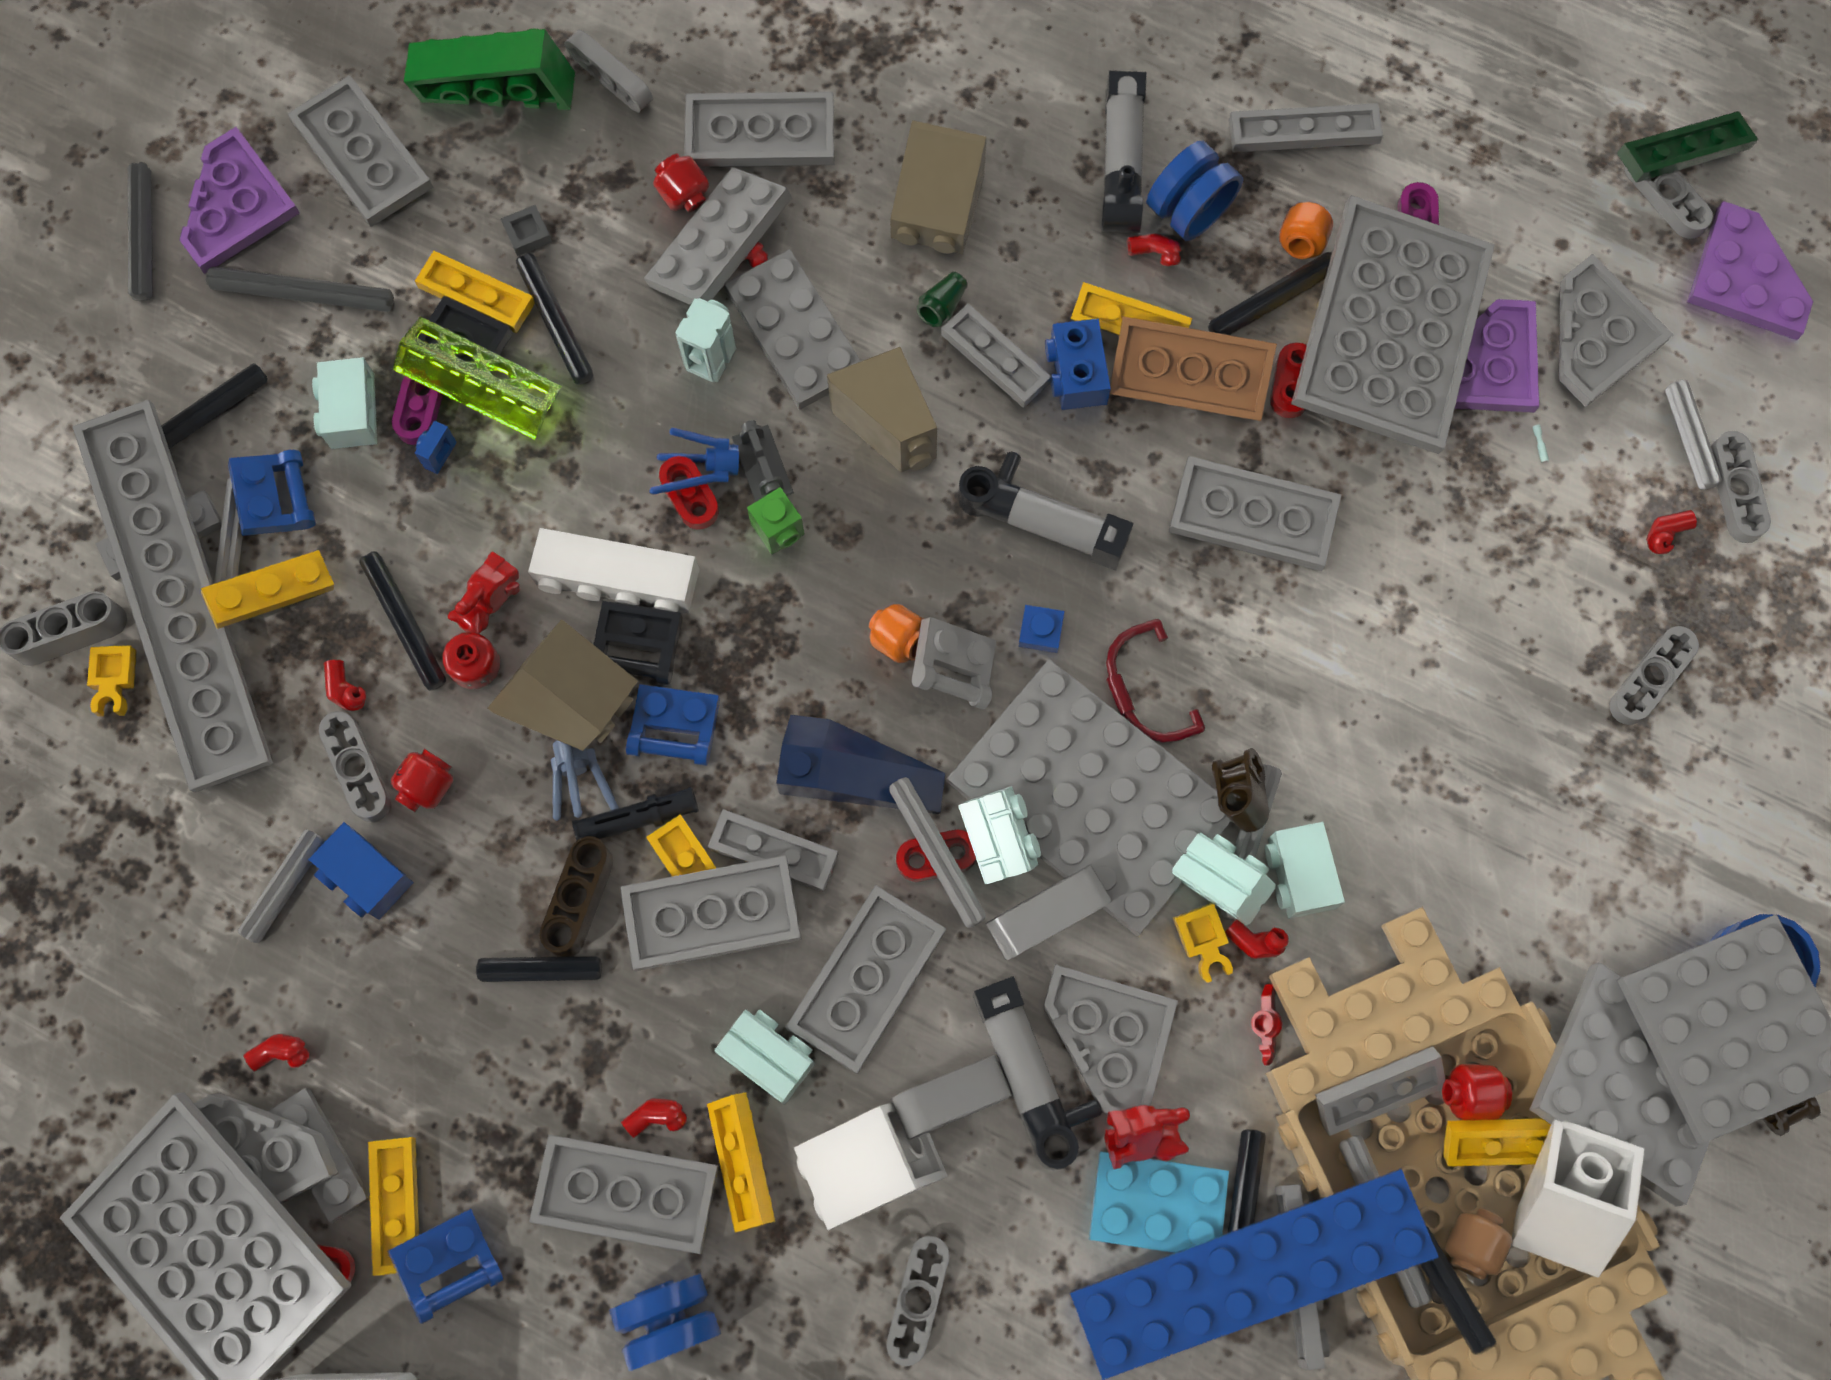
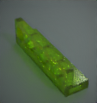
(472, 381)

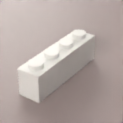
(613, 571)

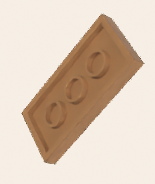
(1192, 368)

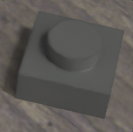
(526, 230)

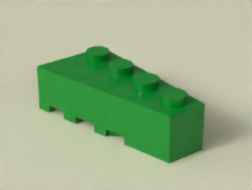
(491, 69)

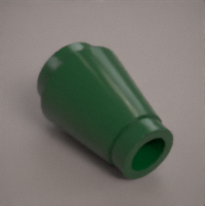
(941, 300)

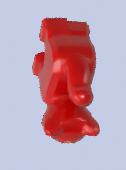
(485, 594)
(1145, 1133)

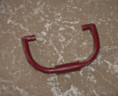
(1121, 693)

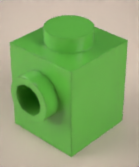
(776, 521)

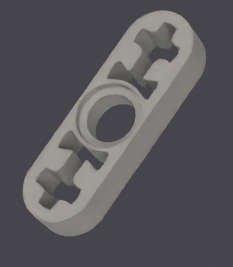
(608, 70)
(1667, 207)
(1732, 503)
(1671, 670)
(333, 745)
(898, 1330)

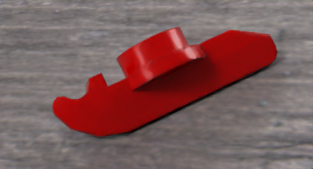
(1267, 1024)

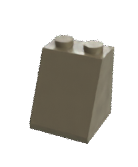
(938, 187)
(886, 409)
(566, 690)

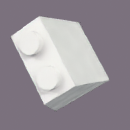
(866, 1165)
(1579, 1198)

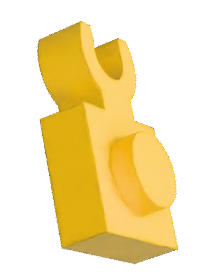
(110, 672)
(1202, 935)

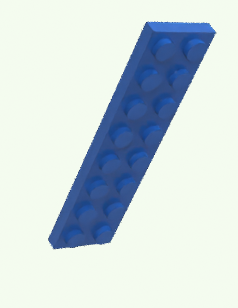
(1253, 1274)

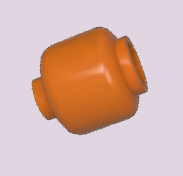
(1306, 230)
(895, 632)

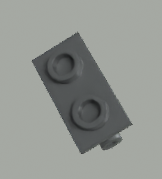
(761, 460)

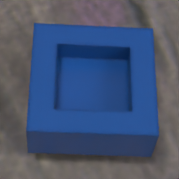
(435, 447)
(1041, 628)

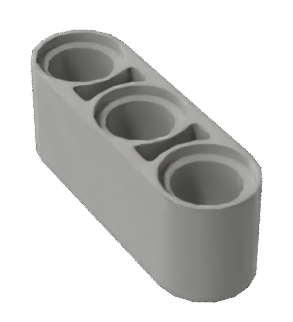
(43, 625)
(1048, 912)
(951, 1097)

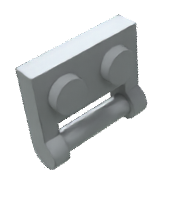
(957, 651)

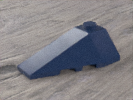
(845, 766)

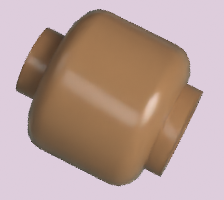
(1478, 1244)

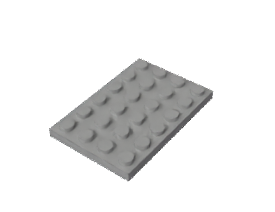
(1394, 325)
(1094, 792)
(204, 1248)

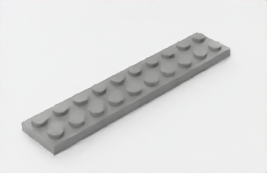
(163, 580)

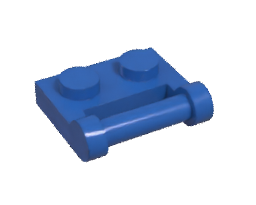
(258, 497)
(673, 712)
(438, 1252)

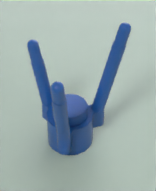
(721, 459)

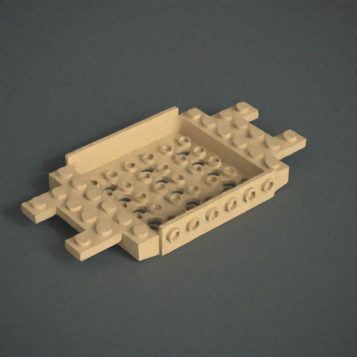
(1542, 1314)

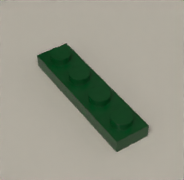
(1687, 146)

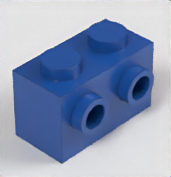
(1079, 364)
(359, 871)

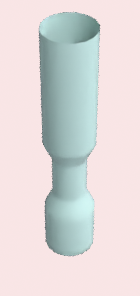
(1541, 445)

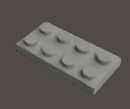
(760, 128)
(360, 150)
(718, 237)
(791, 326)
(1255, 513)
(710, 913)
(866, 979)
(624, 1194)

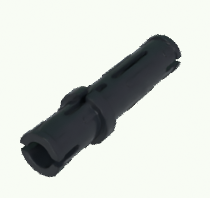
(652, 811)

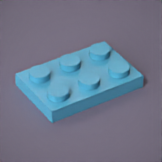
(1157, 1204)

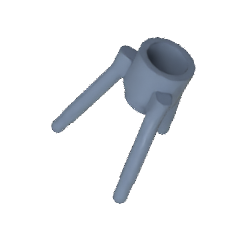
(571, 763)

